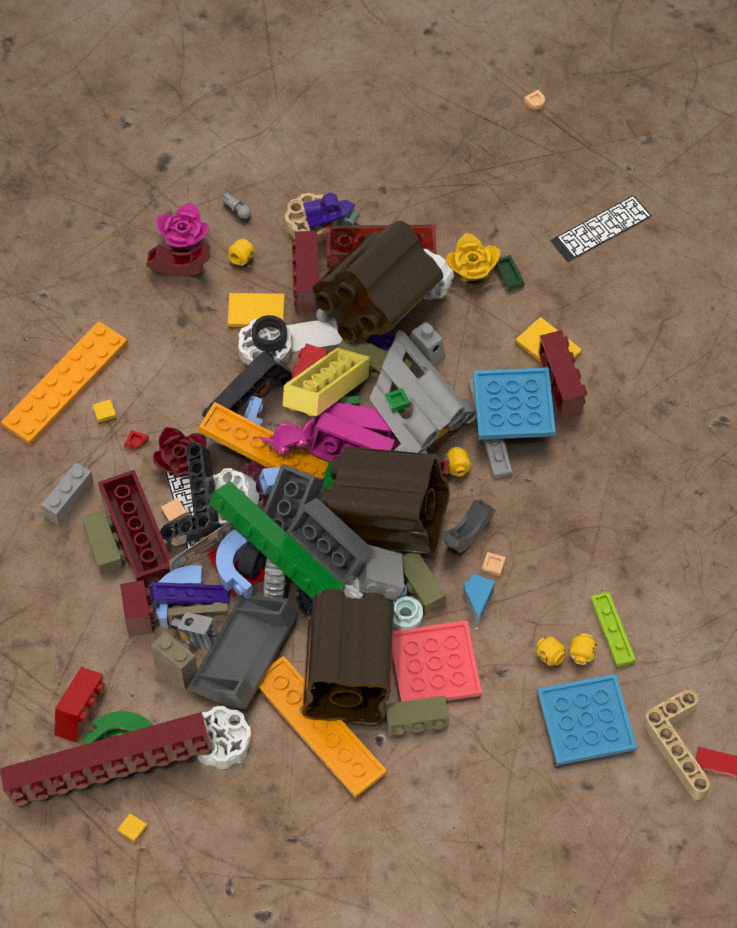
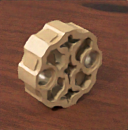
(296, 220)

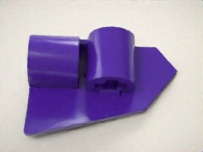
(327, 210)

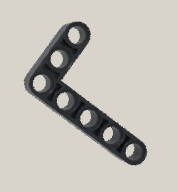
(251, 380)
(200, 497)

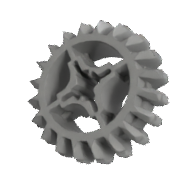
(274, 581)

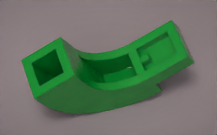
(115, 724)

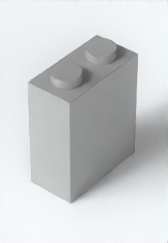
(383, 574)

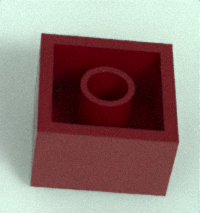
(137, 608)

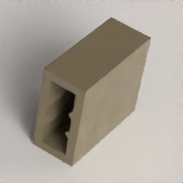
(174, 660)

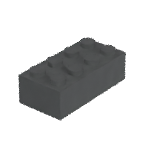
(289, 494)
(330, 541)

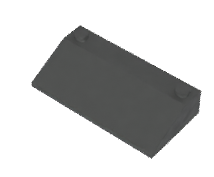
(244, 650)

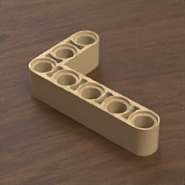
(667, 746)

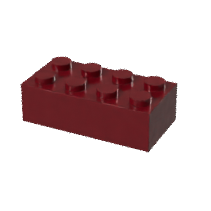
(305, 270)
(564, 376)

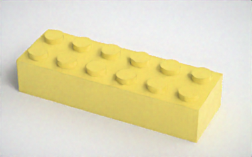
(326, 381)

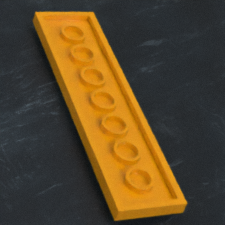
(64, 383)
(243, 437)
(328, 739)

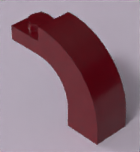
(177, 263)

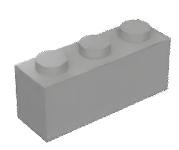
(67, 494)

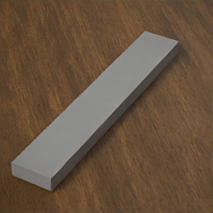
(495, 449)

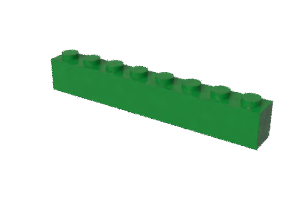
(272, 541)

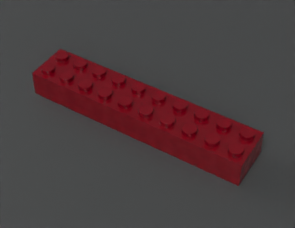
(106, 759)

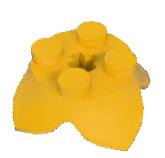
(471, 259)

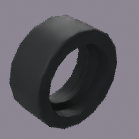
(269, 321)
(251, 561)

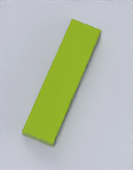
(612, 629)

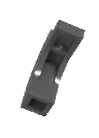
(470, 526)

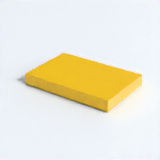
(251, 306)
(530, 339)

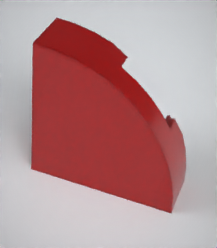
(135, 440)

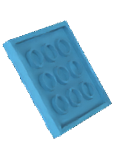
(514, 403)
(586, 719)

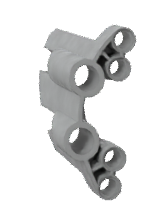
(430, 395)

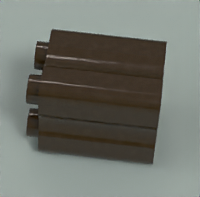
(377, 283)
(389, 497)
(348, 658)

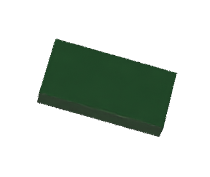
(509, 273)

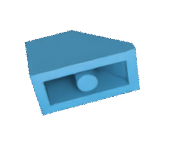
(478, 594)

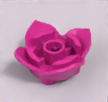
(184, 228)
(290, 437)

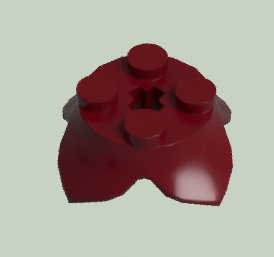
(171, 444)

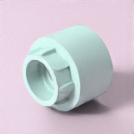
(408, 606)

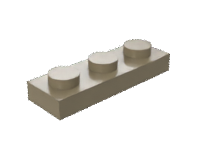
(217, 611)

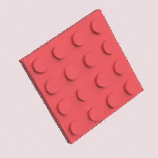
(435, 662)

